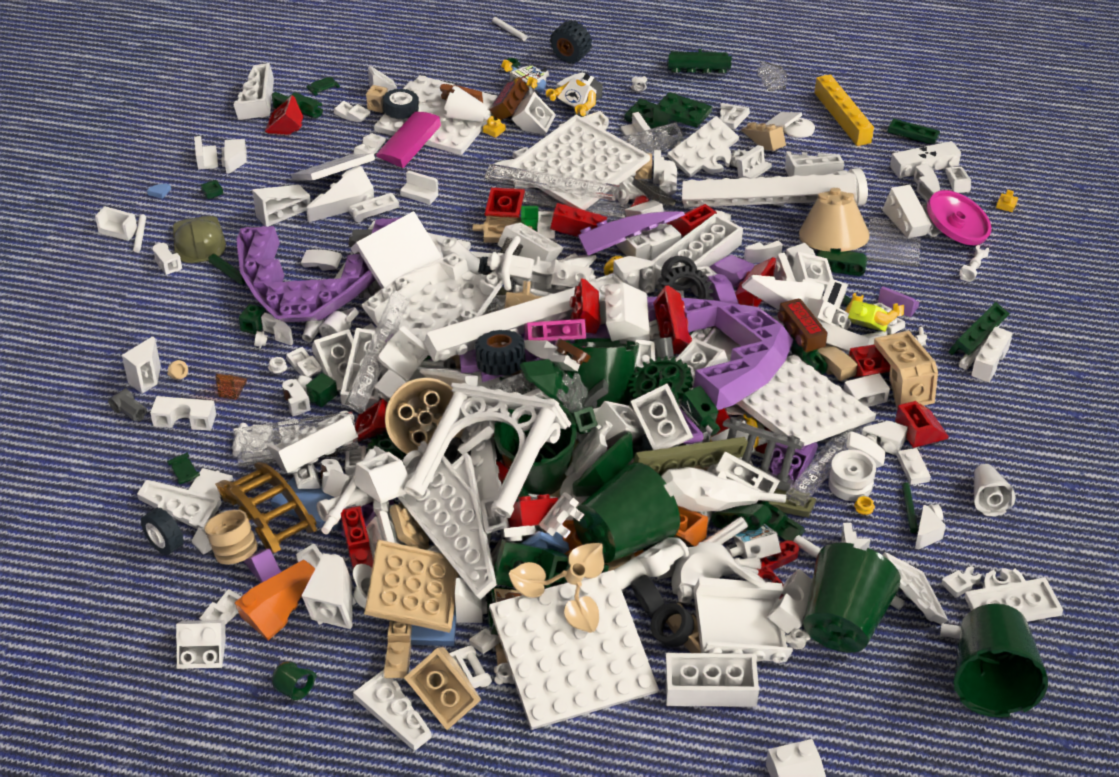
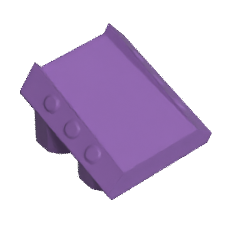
(733, 268)

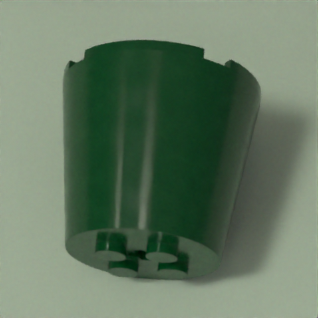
(610, 362)
(551, 461)
(628, 513)
(849, 596)
(998, 662)

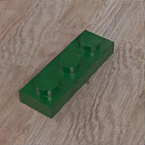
(913, 131)

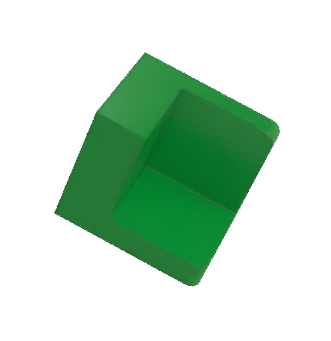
(529, 216)

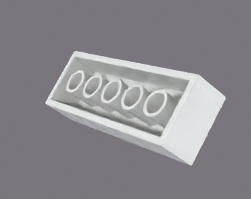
(703, 245)

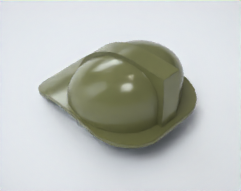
(198, 239)

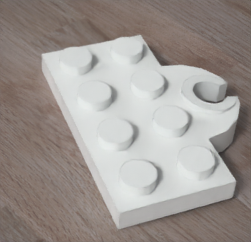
(705, 148)
(1032, 597)

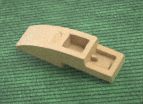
(398, 650)

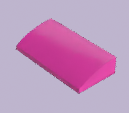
(409, 138)

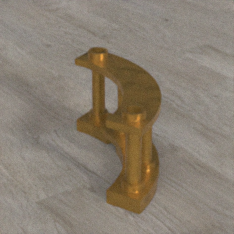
(235, 492)

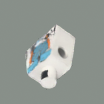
(752, 543)

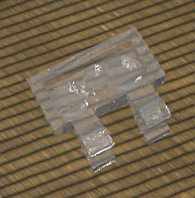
(576, 394)

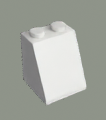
(622, 419)
(330, 592)

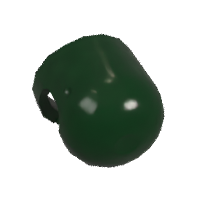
(287, 675)

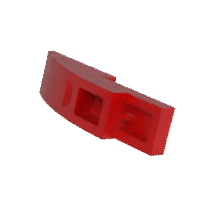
(356, 537)

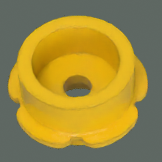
(864, 505)

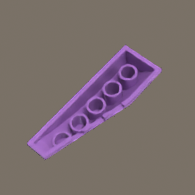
(617, 231)

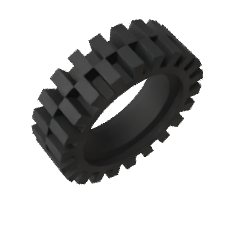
(689, 273)

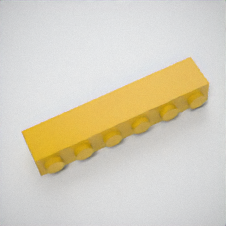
(844, 110)

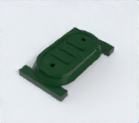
(321, 85)
(183, 468)

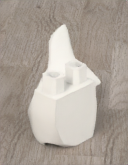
(707, 561)

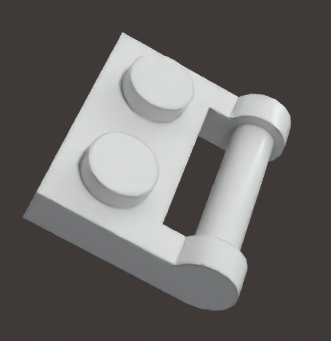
(469, 653)

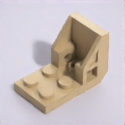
(911, 370)

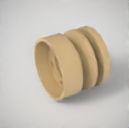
(231, 537)

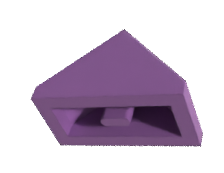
(262, 565)

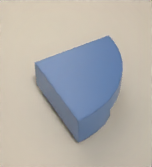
(159, 190)

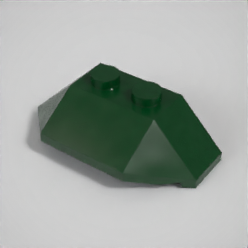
(546, 376)
(605, 467)

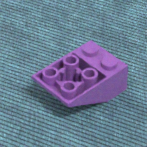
(800, 461)

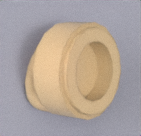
(177, 370)

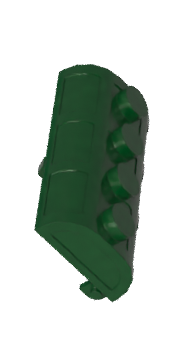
(699, 61)

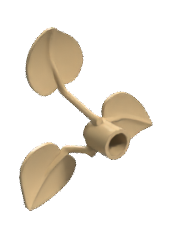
(584, 562)

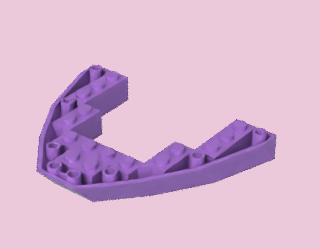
(297, 299)
(752, 365)

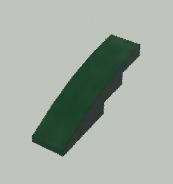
(781, 524)

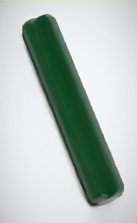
(226, 268)

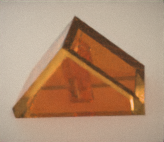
(229, 385)

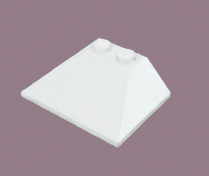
(454, 375)

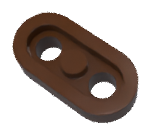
(577, 355)

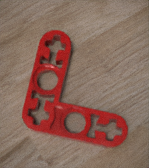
(768, 566)

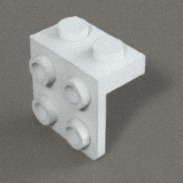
(403, 353)

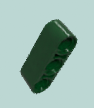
(845, 261)
(755, 516)

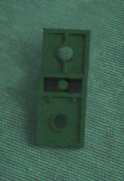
(670, 110)
(550, 560)

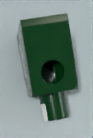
(700, 410)

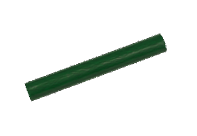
(909, 507)

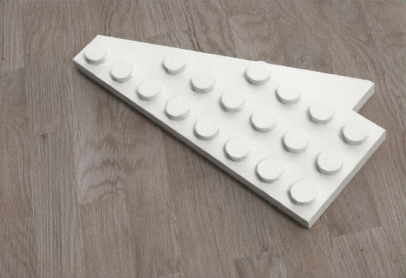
(455, 523)

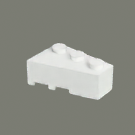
(818, 165)
(279, 203)
(906, 212)

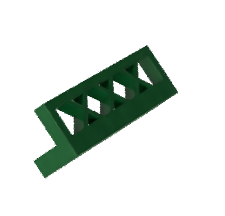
(980, 329)

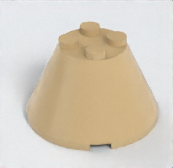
(834, 223)
(416, 412)

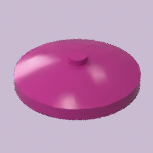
(959, 217)

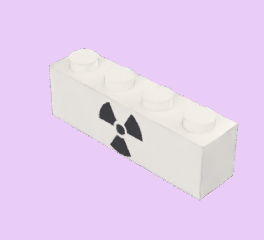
(936, 156)

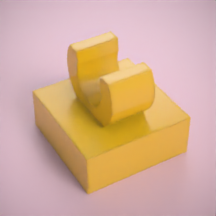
(494, 127)
(1007, 201)

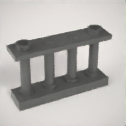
(791, 441)

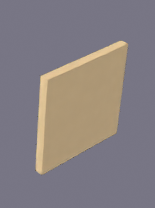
(411, 586)

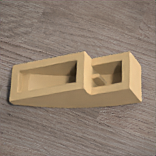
(838, 362)

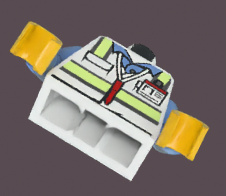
(533, 77)

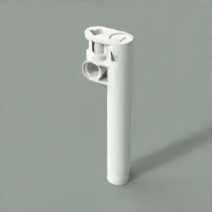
(652, 561)

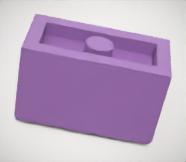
(889, 297)

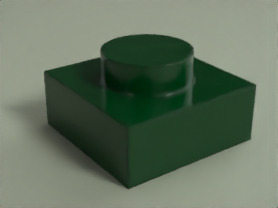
(212, 189)

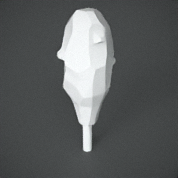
(710, 492)

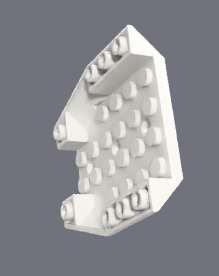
(438, 295)

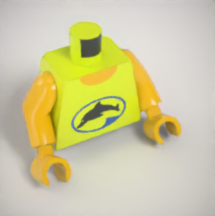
(871, 315)

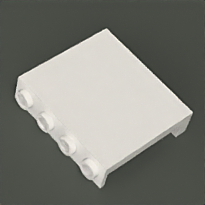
(397, 249)
(735, 619)

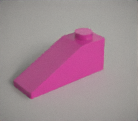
(555, 329)

